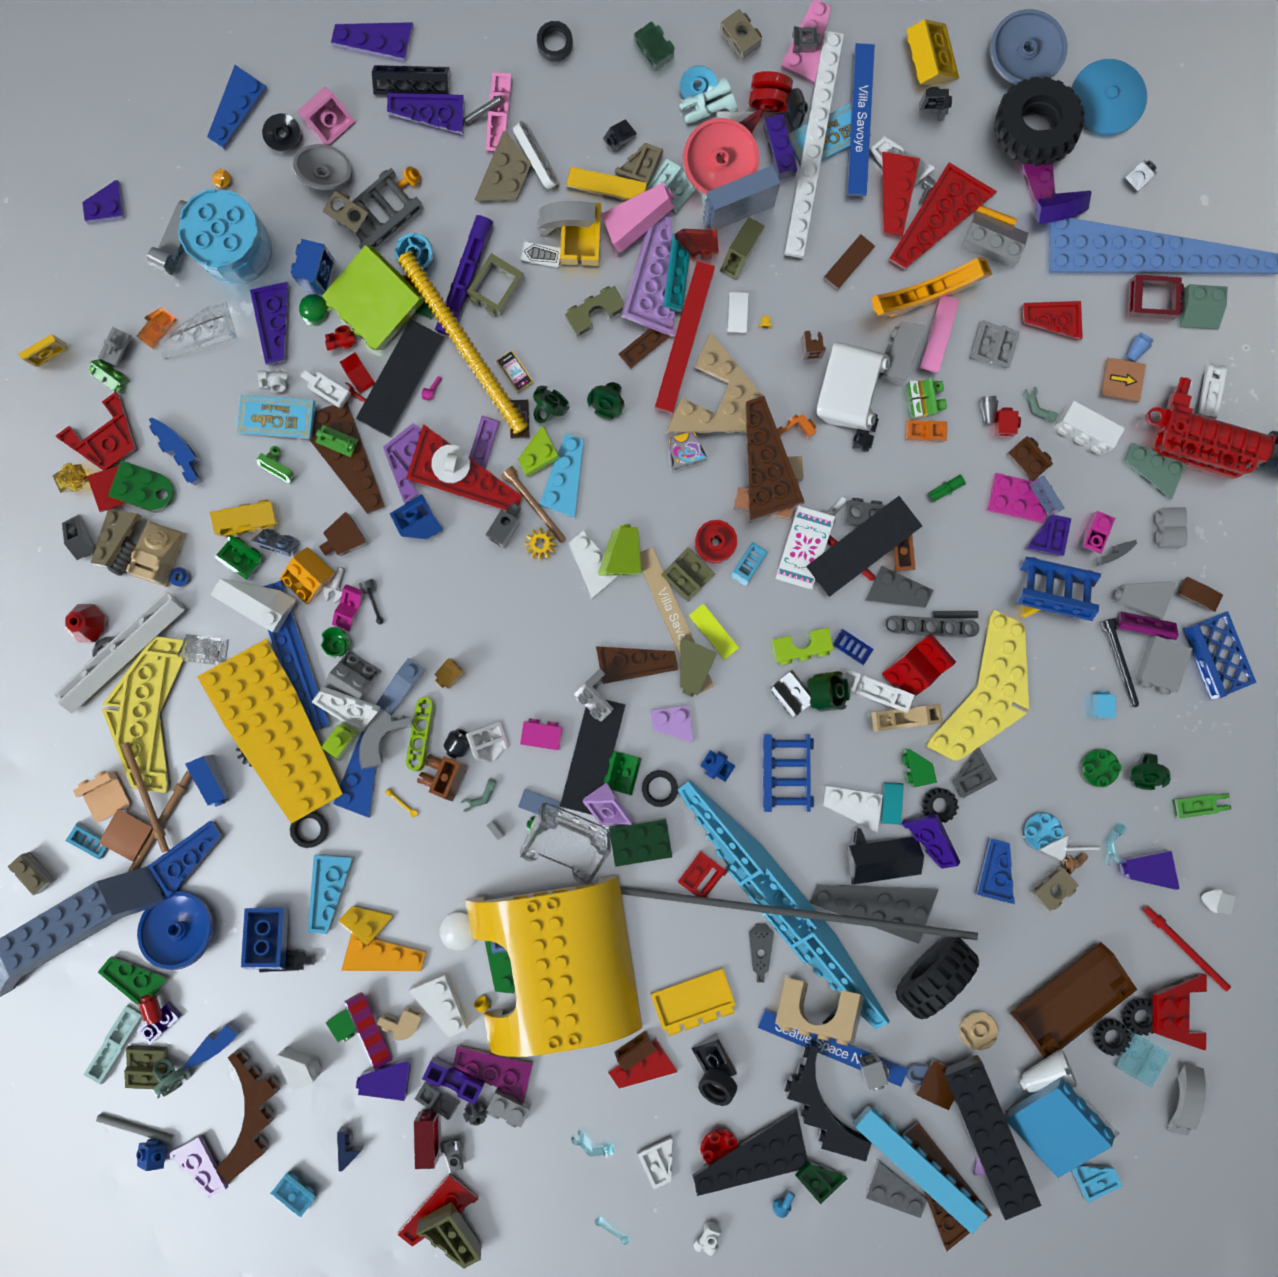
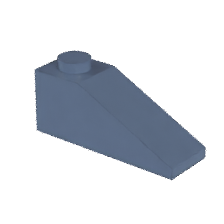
(400, 686)

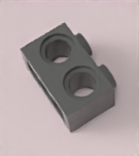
(865, 509)

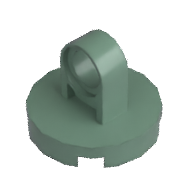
(170, 1080)

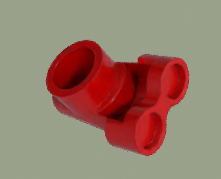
(342, 338)

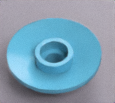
(695, 73)

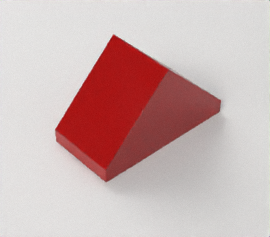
(357, 373)

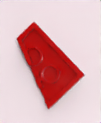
(1057, 317)

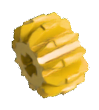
(547, 544)

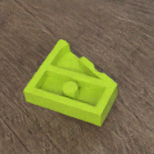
(538, 453)

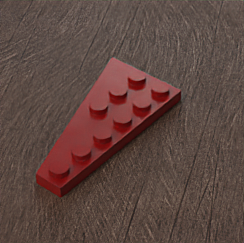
(946, 206)
(476, 486)

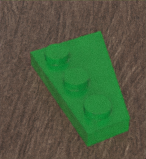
(131, 979)

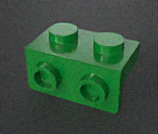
(239, 557)
(622, 772)

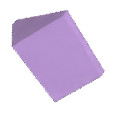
(607, 807)

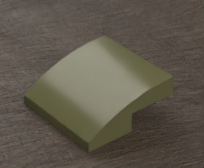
(688, 574)
(140, 1066)

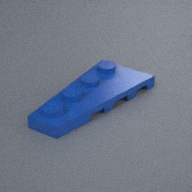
(181, 860)

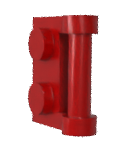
(698, 871)

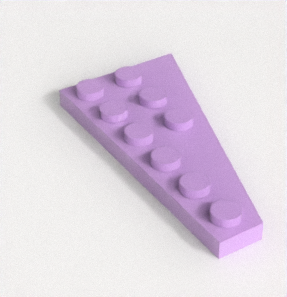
(648, 282)

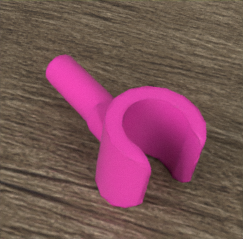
(429, 393)

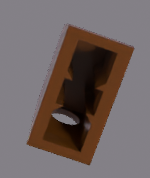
(343, 537)

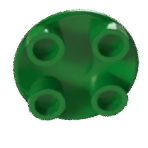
(1101, 768)

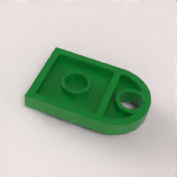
(139, 487)

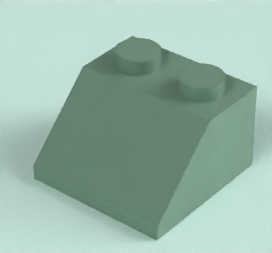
(1203, 306)

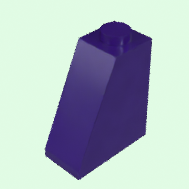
(1151, 868)
(387, 1081)

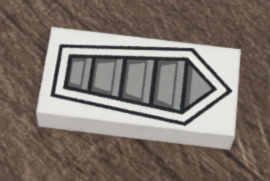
(541, 255)

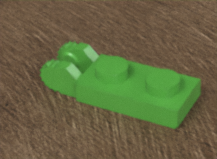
(1200, 805)

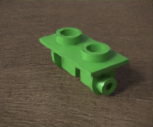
(101, 370)
(336, 440)

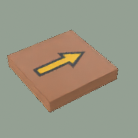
(1123, 380)

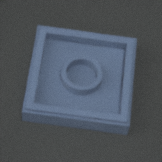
(1046, 495)

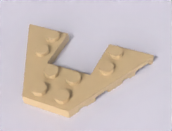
(732, 409)

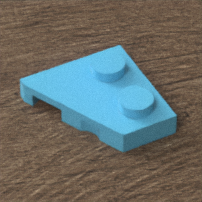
(1096, 1181)

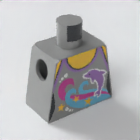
(685, 450)

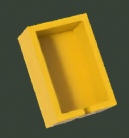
(581, 242)

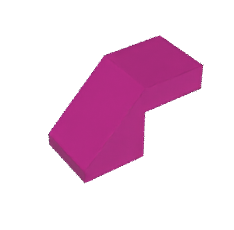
(348, 607)

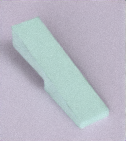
(113, 1045)

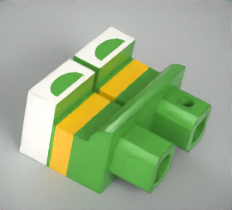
(923, 398)

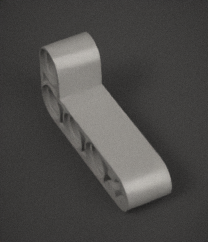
(170, 250)

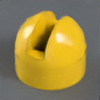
(482, 1004)

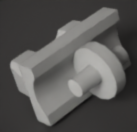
(114, 346)

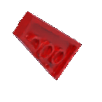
(898, 187)
(446, 1192)

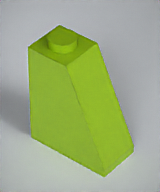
(622, 553)

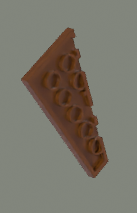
(354, 470)
(770, 474)
(948, 1227)

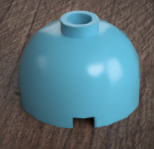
(419, 245)

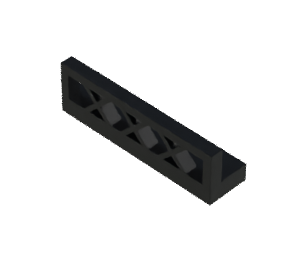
(412, 73)

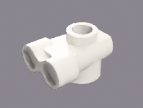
(275, 380)
(709, 1239)

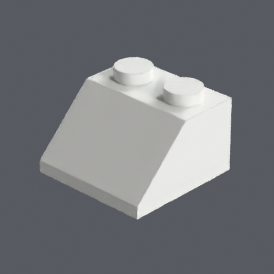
(298, 1068)

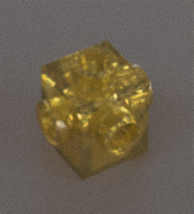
(70, 478)

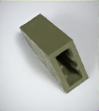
(742, 248)
(694, 666)

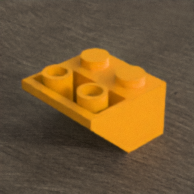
(306, 575)

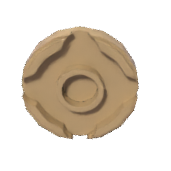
(978, 1030)

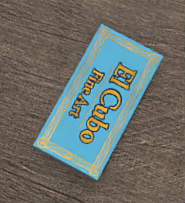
(836, 137)
(276, 416)

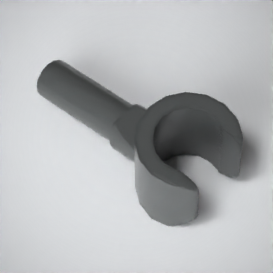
(929, 184)

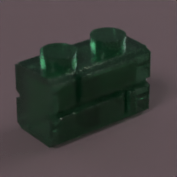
(654, 45)

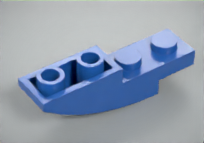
(173, 444)

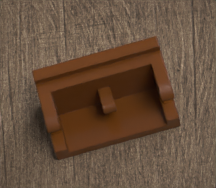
(812, 348)

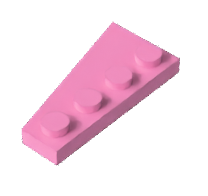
(806, 64)

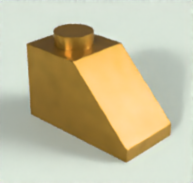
(449, 673)

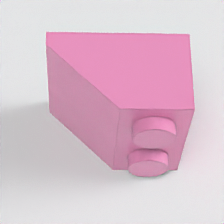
(326, 116)

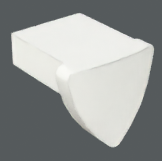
(1219, 901)

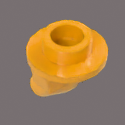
(411, 176)
(221, 178)

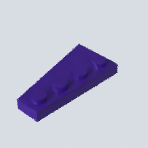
(380, 39)
(435, 110)
(271, 312)

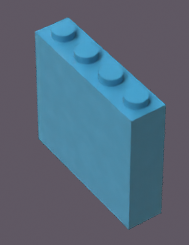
(1060, 1127)

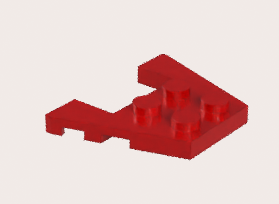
(109, 442)
(1172, 1012)

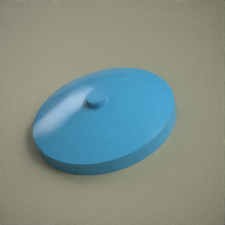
(1111, 96)

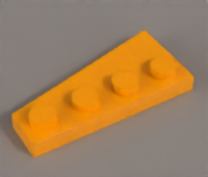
(381, 956)

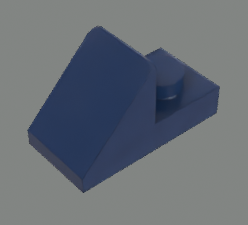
(345, 1152)

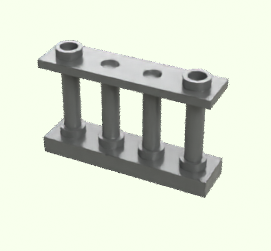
(396, 218)

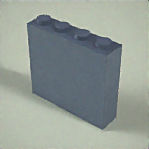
(741, 198)

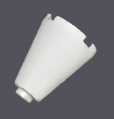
(1048, 1071)

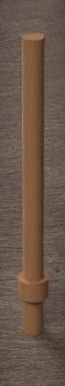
(179, 790)
(158, 832)

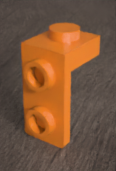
(805, 425)

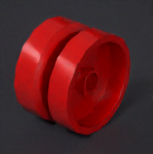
(770, 91)
(723, 533)

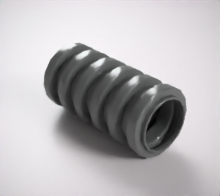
(122, 558)

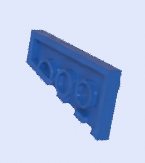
(236, 104)
(357, 786)

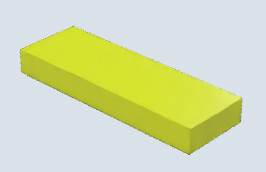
(713, 631)

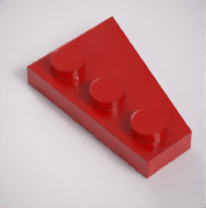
(651, 1067)

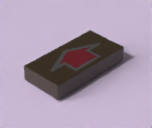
(523, 408)

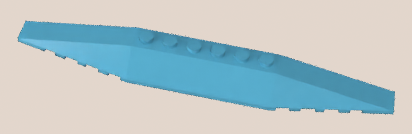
(769, 885)

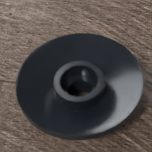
(796, 108)
(275, 126)

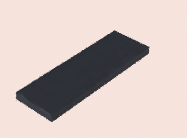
(400, 378)
(864, 546)
(591, 757)

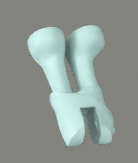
(699, 102)

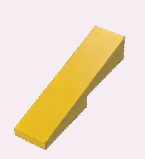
(604, 184)

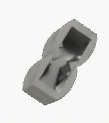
(1172, 527)

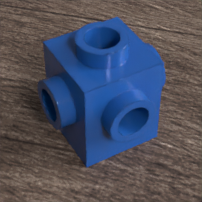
(714, 763)
(151, 1155)

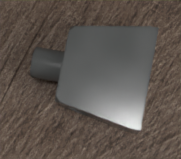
(498, 532)

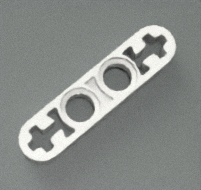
(535, 155)

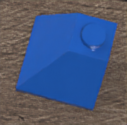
(416, 519)

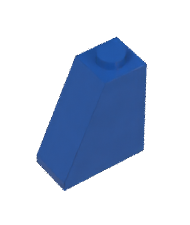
(208, 780)

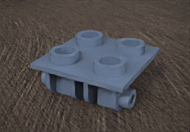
(271, 540)

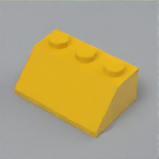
(932, 52)

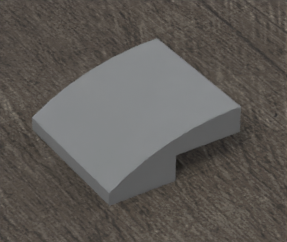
(994, 344)

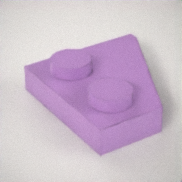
(674, 722)

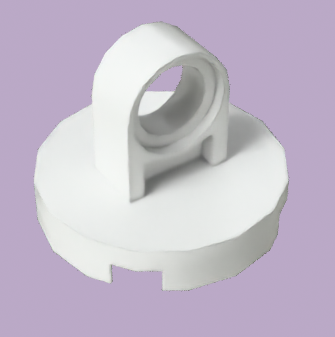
(450, 463)

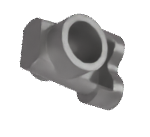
(453, 1150)

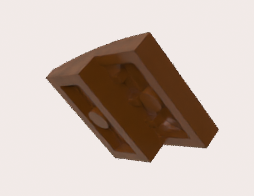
(934, 1086)

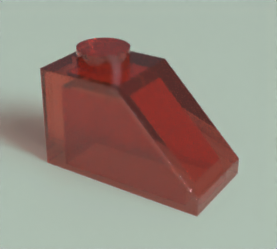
(699, 242)

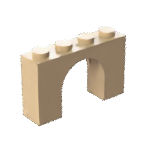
(841, 1027)

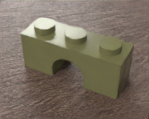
(608, 301)

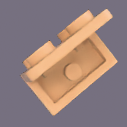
(103, 795)

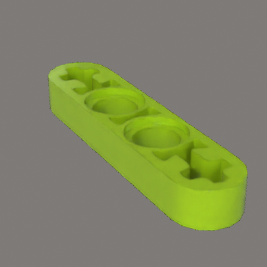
(417, 734)

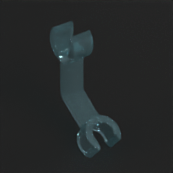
(1119, 830)
(604, 1151)

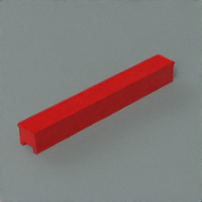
(684, 337)

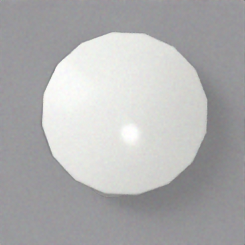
(456, 932)

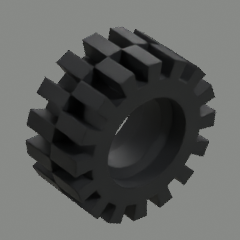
(943, 793)
(1129, 1016)
(1122, 1042)

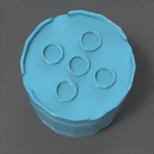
(225, 236)

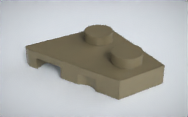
(641, 164)

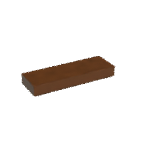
(849, 262)
(642, 347)

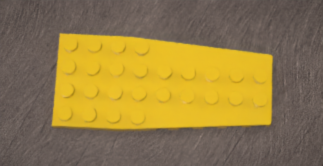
(272, 729)

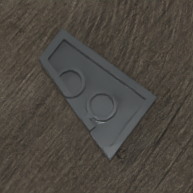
(898, 589)

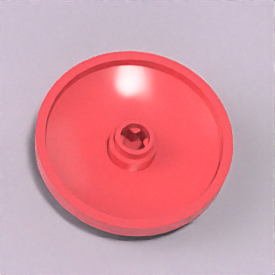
(719, 154)

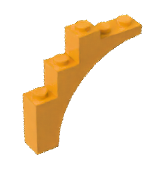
(926, 292)

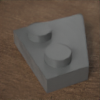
(974, 775)

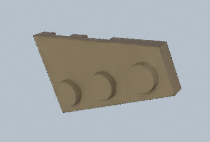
(113, 532)

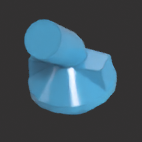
(783, 1206)

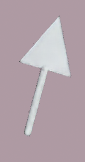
(1059, 847)

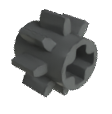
(475, 1113)

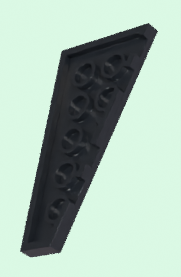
(762, 1156)

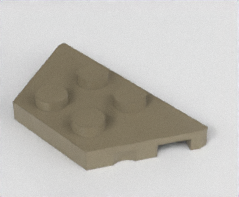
(505, 172)

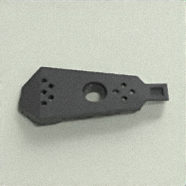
(761, 943)

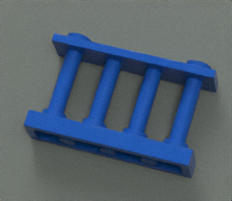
(1055, 603)
(770, 763)

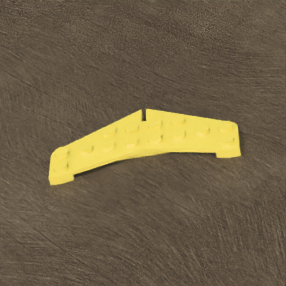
(1000, 683)
(141, 699)

